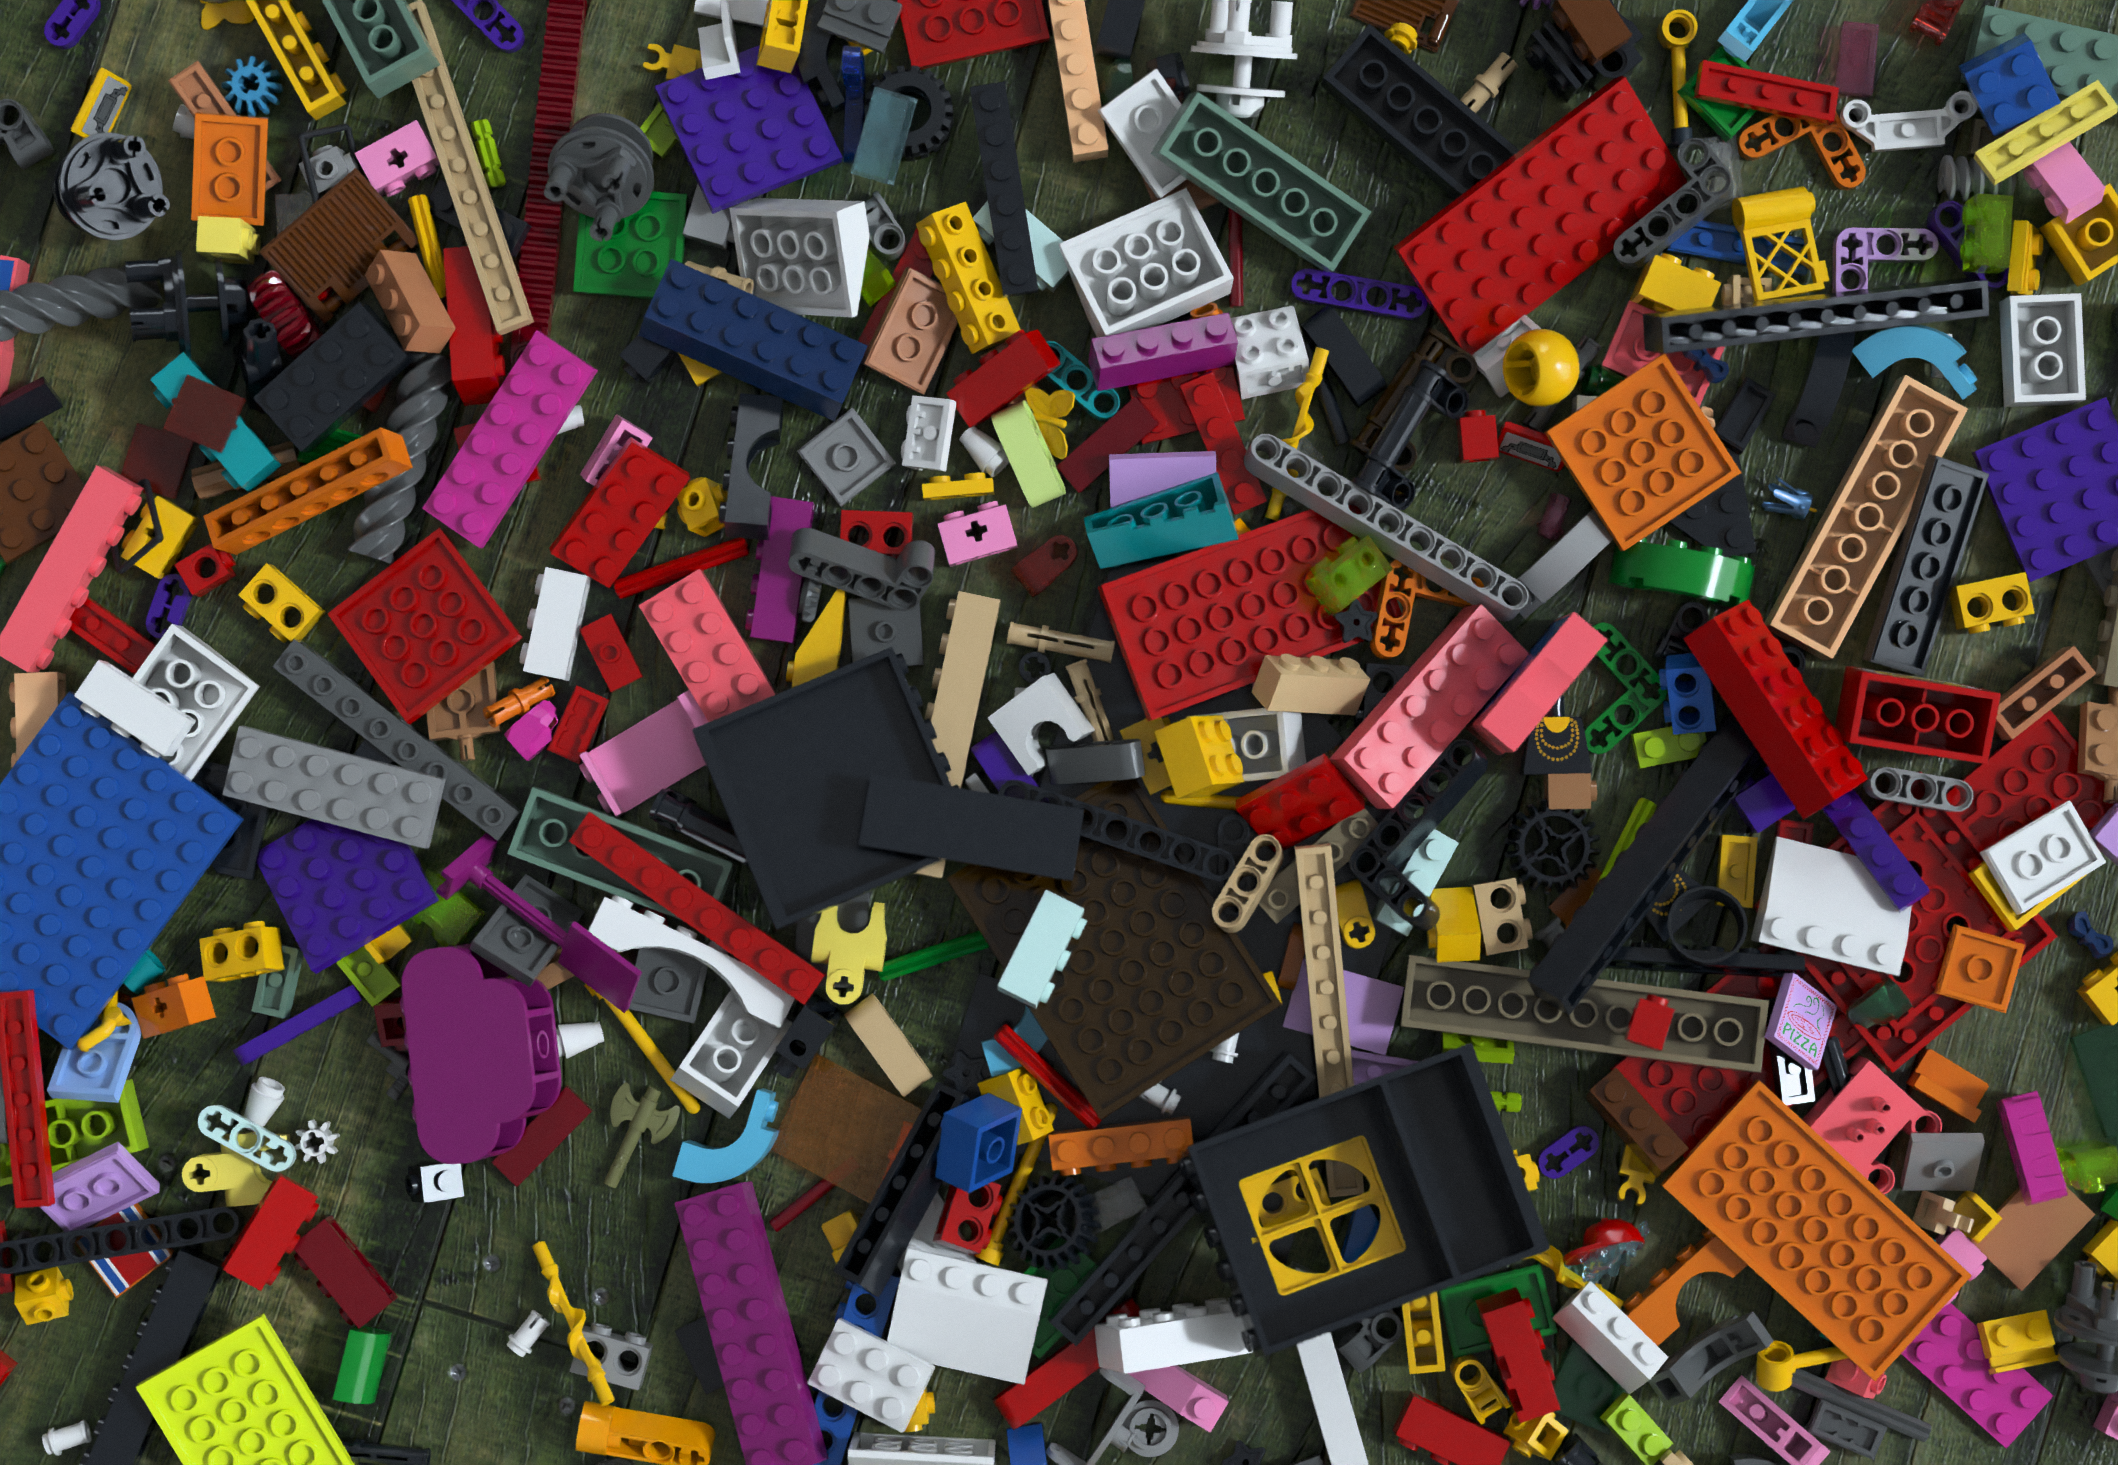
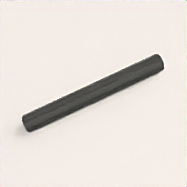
(1860, 1405)

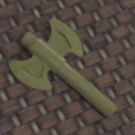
(641, 1116)

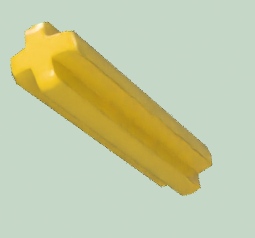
(428, 242)

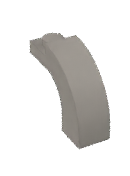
(1563, 561)

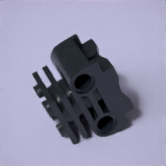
(1554, 55)

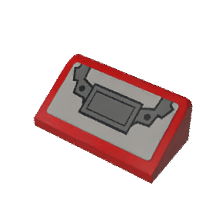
(1528, 446)

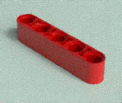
(1054, 1375)

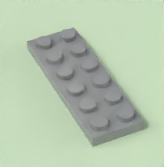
(334, 787)

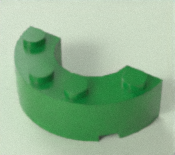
(1683, 571)

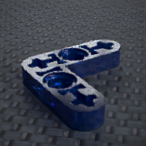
(855, 82)

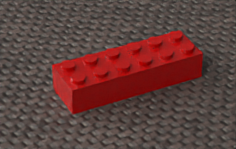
(1775, 708)

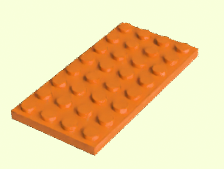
(1816, 1230)

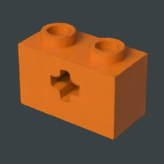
(174, 1006)

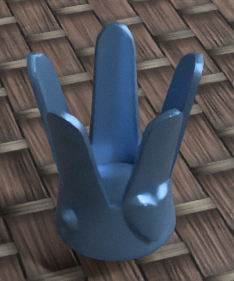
(1797, 498)

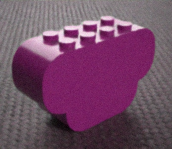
(476, 1053)

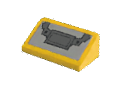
(101, 104)

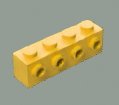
(299, 56)
(967, 277)

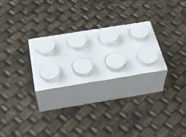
(1169, 1337)

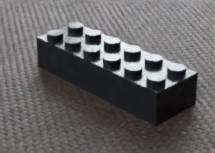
(1416, 114)

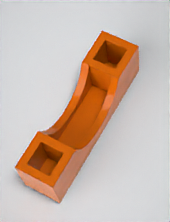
(1656, 1307)

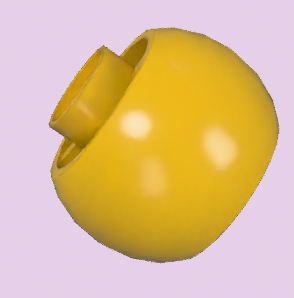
(1541, 367)

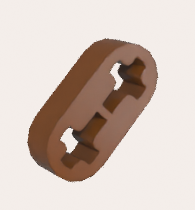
(1292, 958)

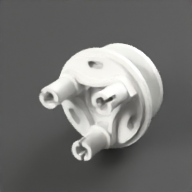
(1230, 36)

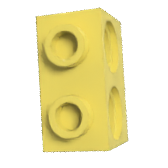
(227, 238)

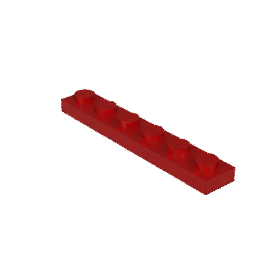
(25, 1100)

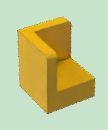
(389, 944)
(1984, 1217)
(839, 1232)

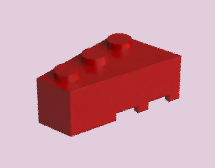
(1519, 1354)

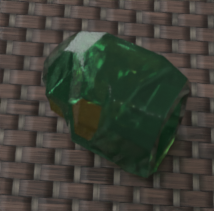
(1117, 79)

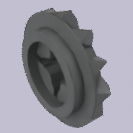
(809, 599)

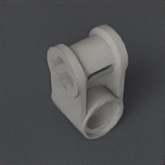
(882, 223)

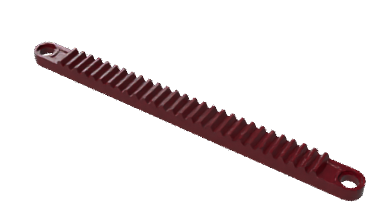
(553, 120)

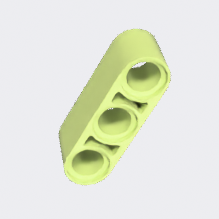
(1028, 454)

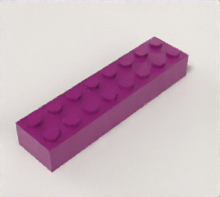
(751, 1327)

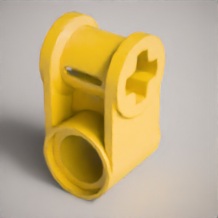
(1351, 909)
(1481, 1391)

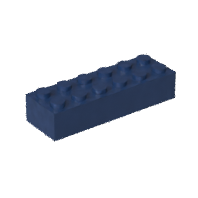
(752, 340)

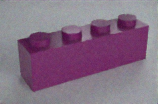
(1162, 351)
(776, 585)

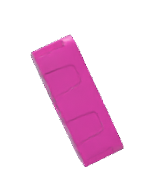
(2031, 1148)

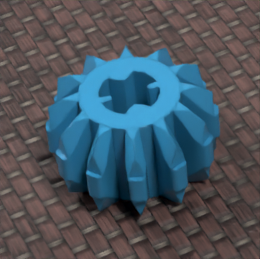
(253, 74)

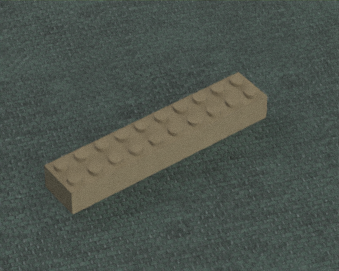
(1502, 1006)

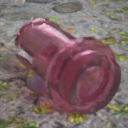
(1553, 517)

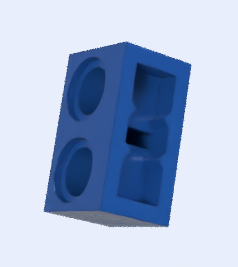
(1694, 693)

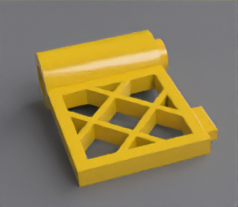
(1776, 214)

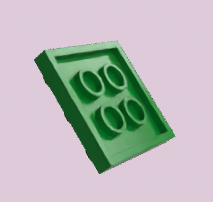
(636, 253)

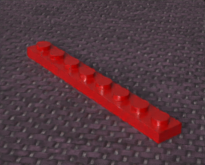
(697, 907)

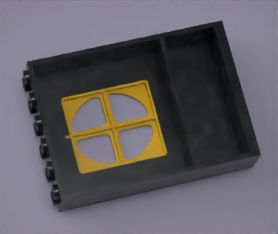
(1433, 1169)

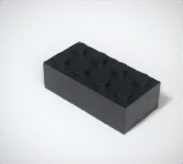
(334, 378)

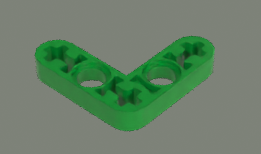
(1631, 697)

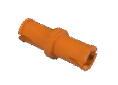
(518, 701)

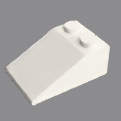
(1266, 741)
(728, 1057)

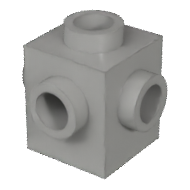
(329, 167)

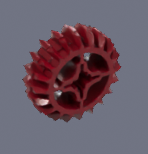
(282, 307)

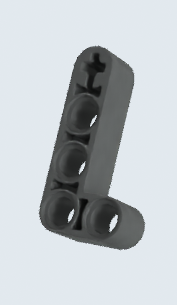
(1669, 212)
(862, 571)

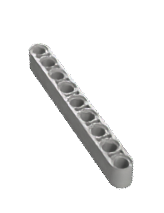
(1378, 511)

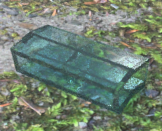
(884, 136)

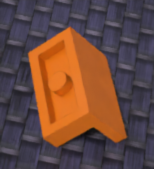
(1948, 1085)

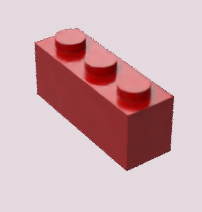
(1002, 376)
(271, 1232)
(1447, 1434)

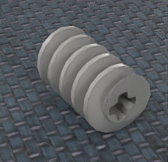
(1969, 178)

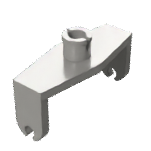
(1116, 1433)

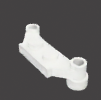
(1907, 129)

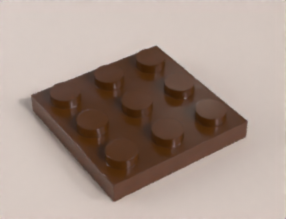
(35, 491)

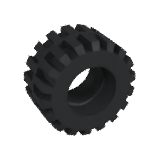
(932, 91)

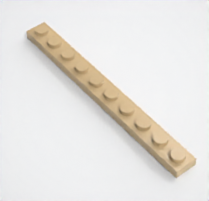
(469, 189)
(1326, 991)

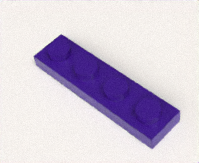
(1876, 850)

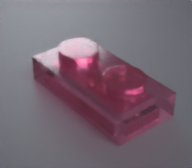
(1857, 58)

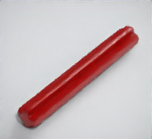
(681, 567)
(1046, 1075)

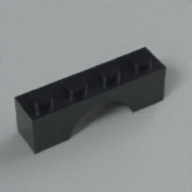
(757, 428)

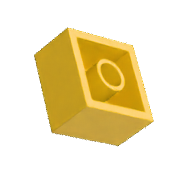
(2089, 241)
(1672, 287)
(1199, 756)

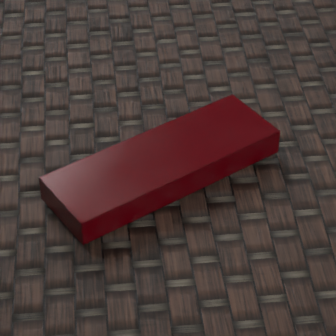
(1113, 437)
(543, 1136)

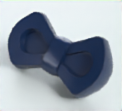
(1713, 369)
(2098, 944)

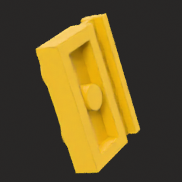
(2025, 247)
(2017, 1341)

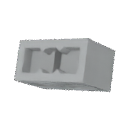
(611, 1362)

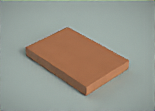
(912, 332)
(2032, 1235)

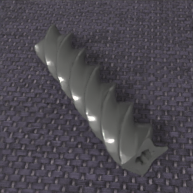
(72, 301)
(419, 399)

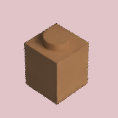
(1569, 790)

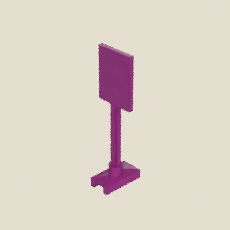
(581, 950)

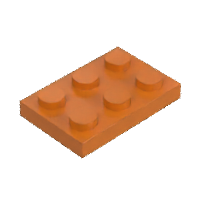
(229, 167)

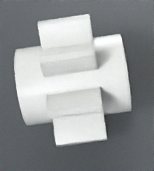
(314, 1130)

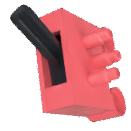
(1864, 1113)

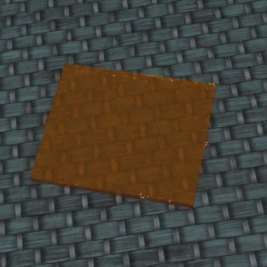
(844, 1128)

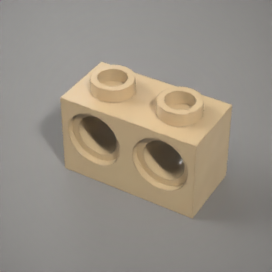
(1491, 917)

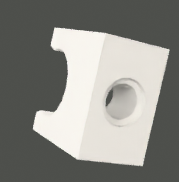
(1023, 716)

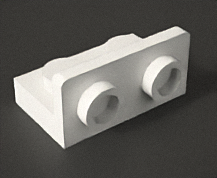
(928, 433)

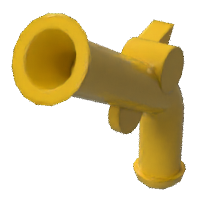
(111, 1017)

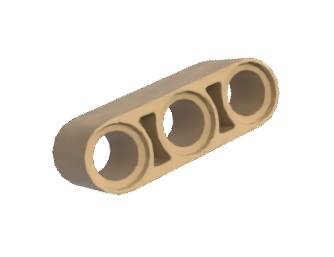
(1248, 866)
(888, 1045)

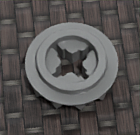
(1162, 1440)

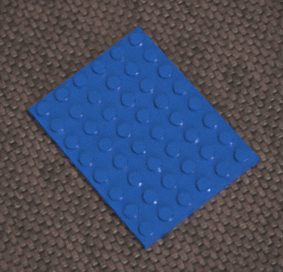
(94, 863)

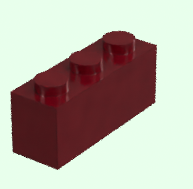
(343, 1272)

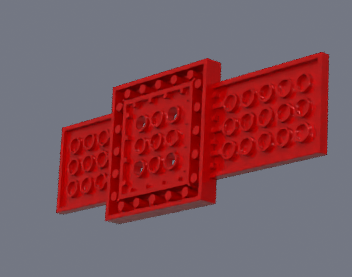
(2009, 792)

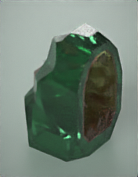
(1879, 1005)

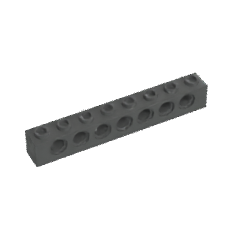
(397, 738)

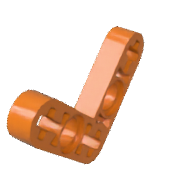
(1815, 133)
(1414, 586)

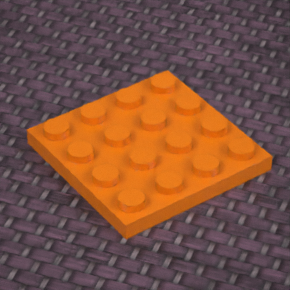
(1642, 452)

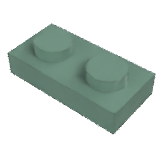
(277, 989)

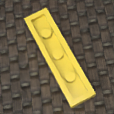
(2046, 132)

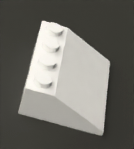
(803, 253)
(1146, 266)
(200, 685)
(1829, 909)
(967, 1315)
(919, 1450)

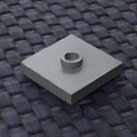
(1942, 1161)

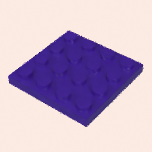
(747, 130)
(2057, 488)
(342, 887)

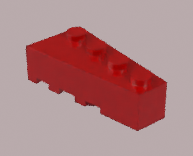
(475, 343)

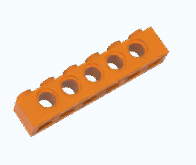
(308, 491)

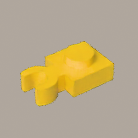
(677, 64)
(1637, 1173)

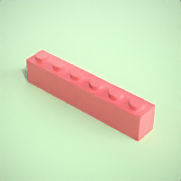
(68, 569)

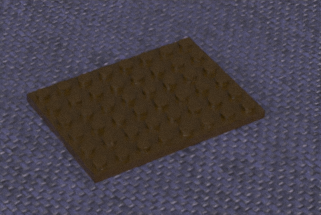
(1149, 973)

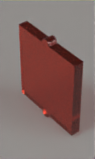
(204, 413)
(157, 457)

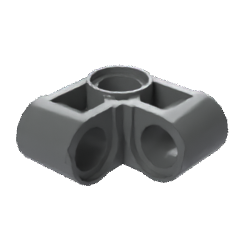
(24, 138)
(1365, 1345)

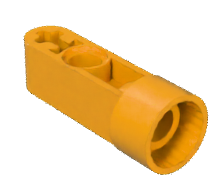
(643, 1436)

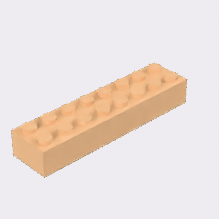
(1863, 518)

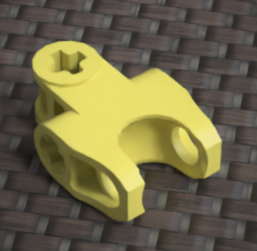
(848, 952)
(230, 1172)

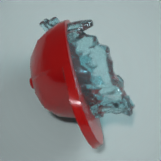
(1607, 1248)

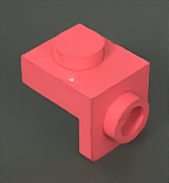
(1852, 1378)

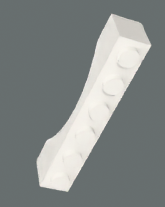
(627, 930)

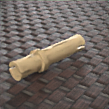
(1019, 634)
(1089, 700)

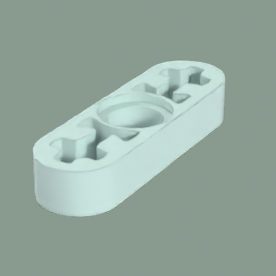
(228, 1118)

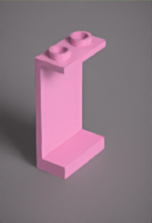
(646, 756)

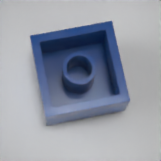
(2009, 84)
(978, 1142)

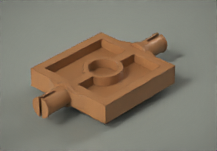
(461, 712)
(2100, 743)

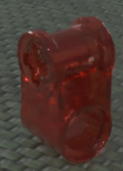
(1935, 19)
(1040, 569)

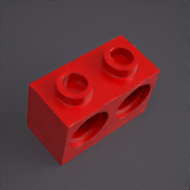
(877, 525)
(959, 1209)

